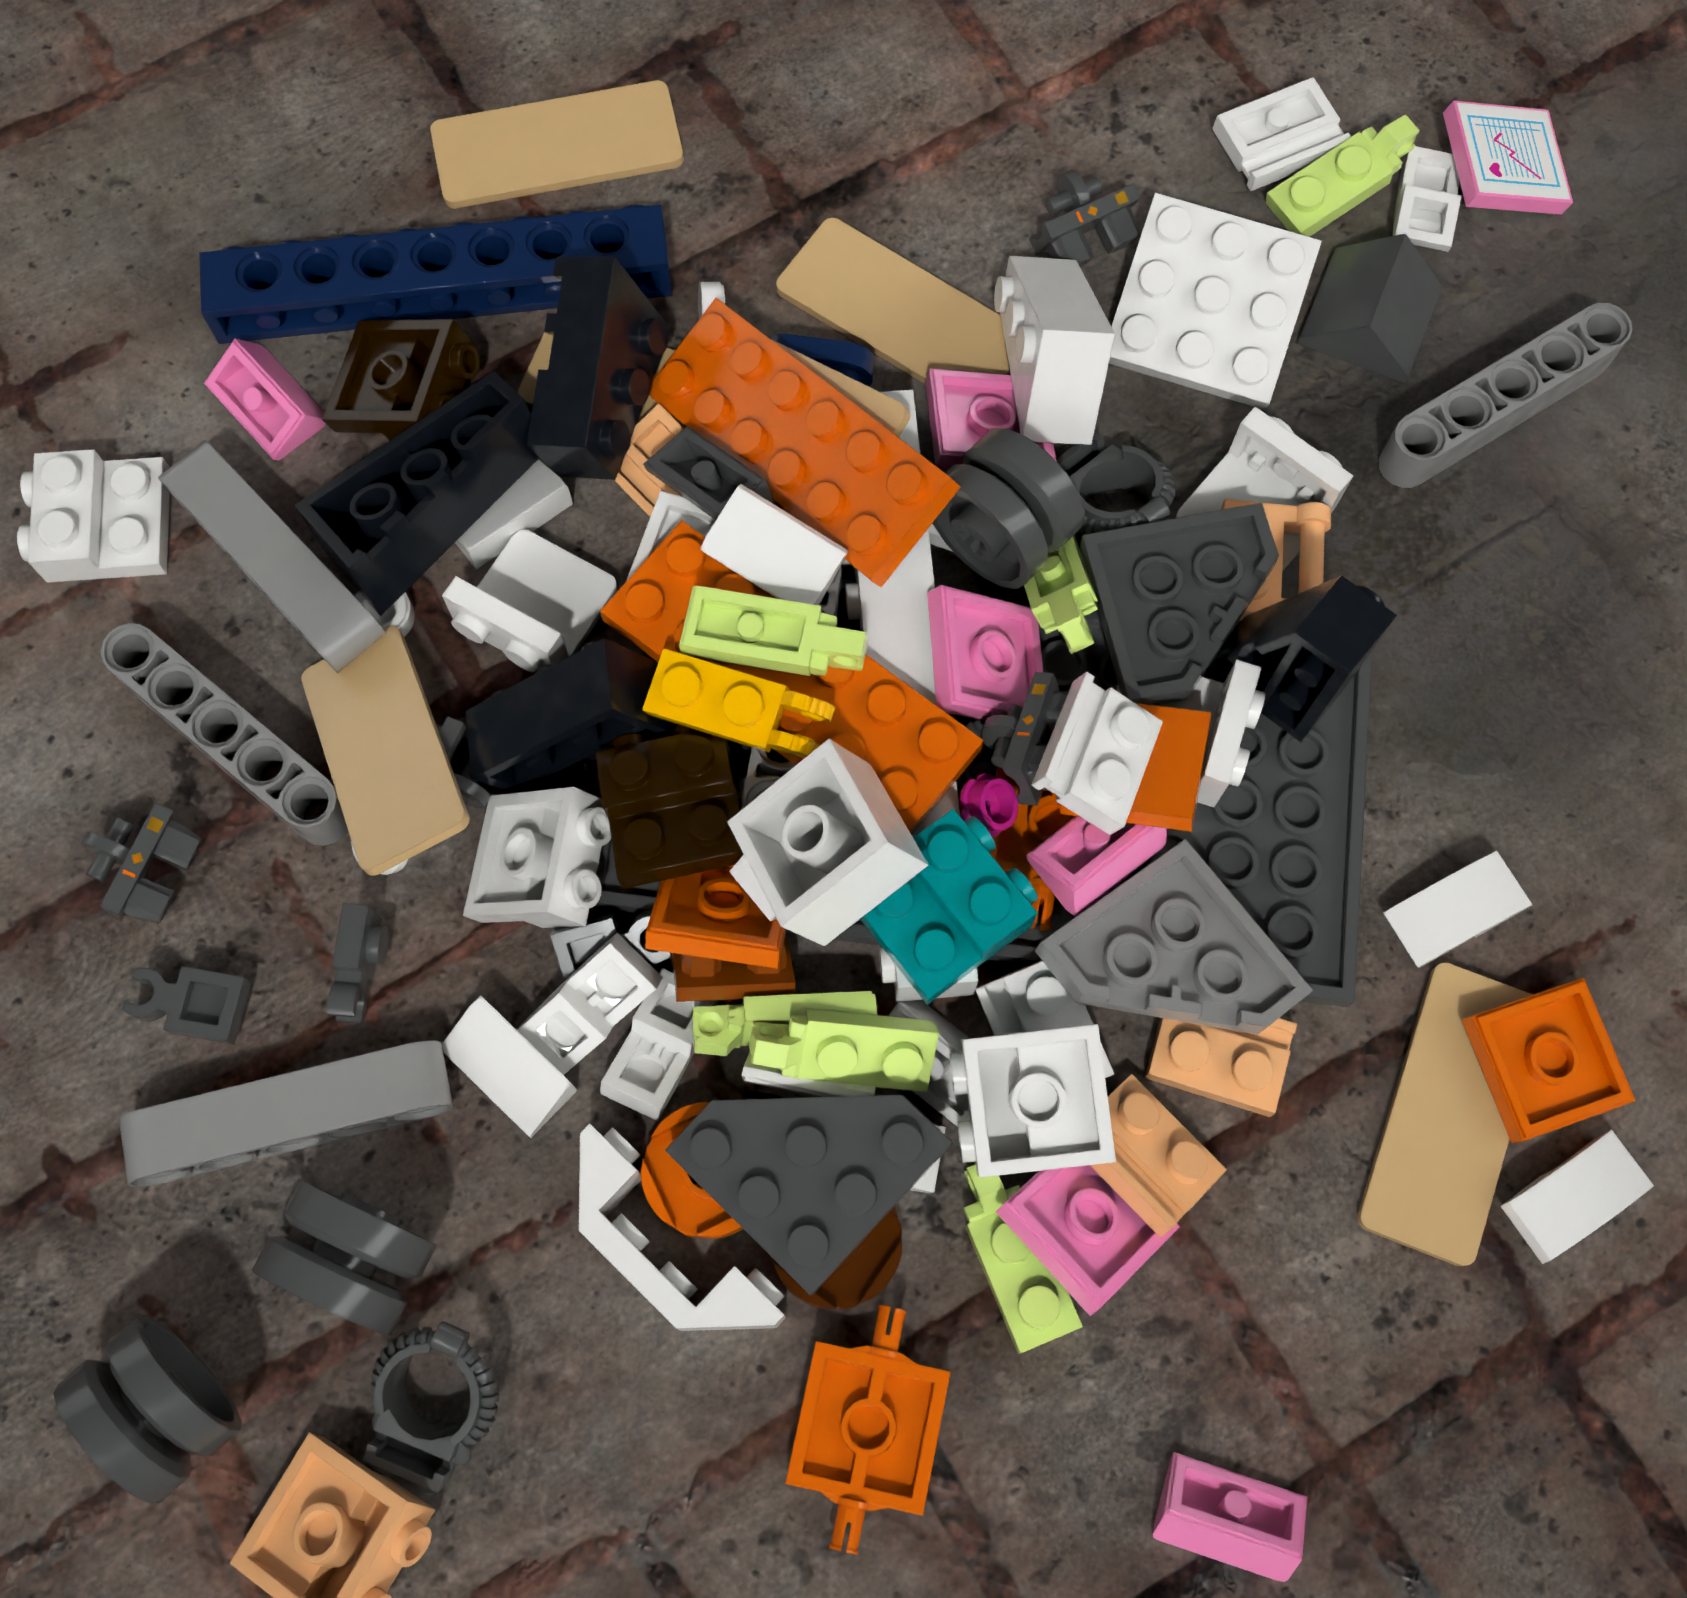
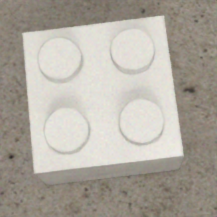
(826, 843)

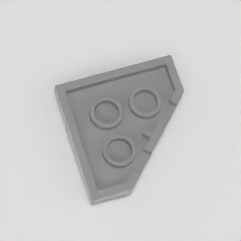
(1175, 951)

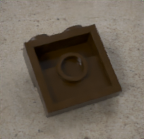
(399, 374)
(669, 804)

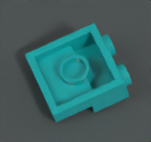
(953, 909)

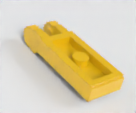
(730, 704)

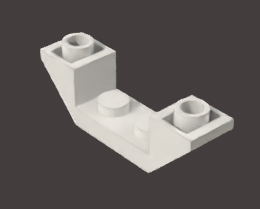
(604, 1182)

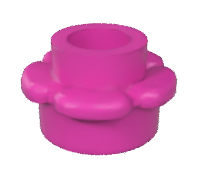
(990, 801)

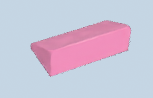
(265, 398)
(1087, 863)
(1231, 1518)

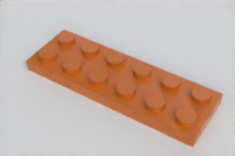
(805, 439)
(876, 715)

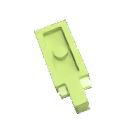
(1342, 177)
(1063, 595)
(768, 633)
(726, 1027)
(849, 1048)
(1026, 1292)

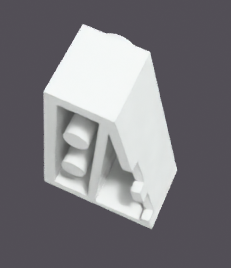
(1054, 347)

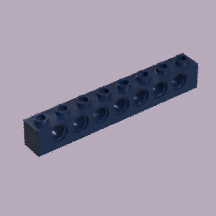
(298, 303)

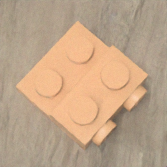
(333, 1529)

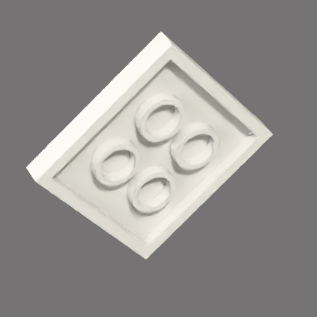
(1212, 300)

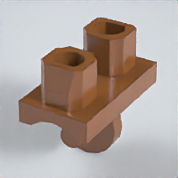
(730, 981)

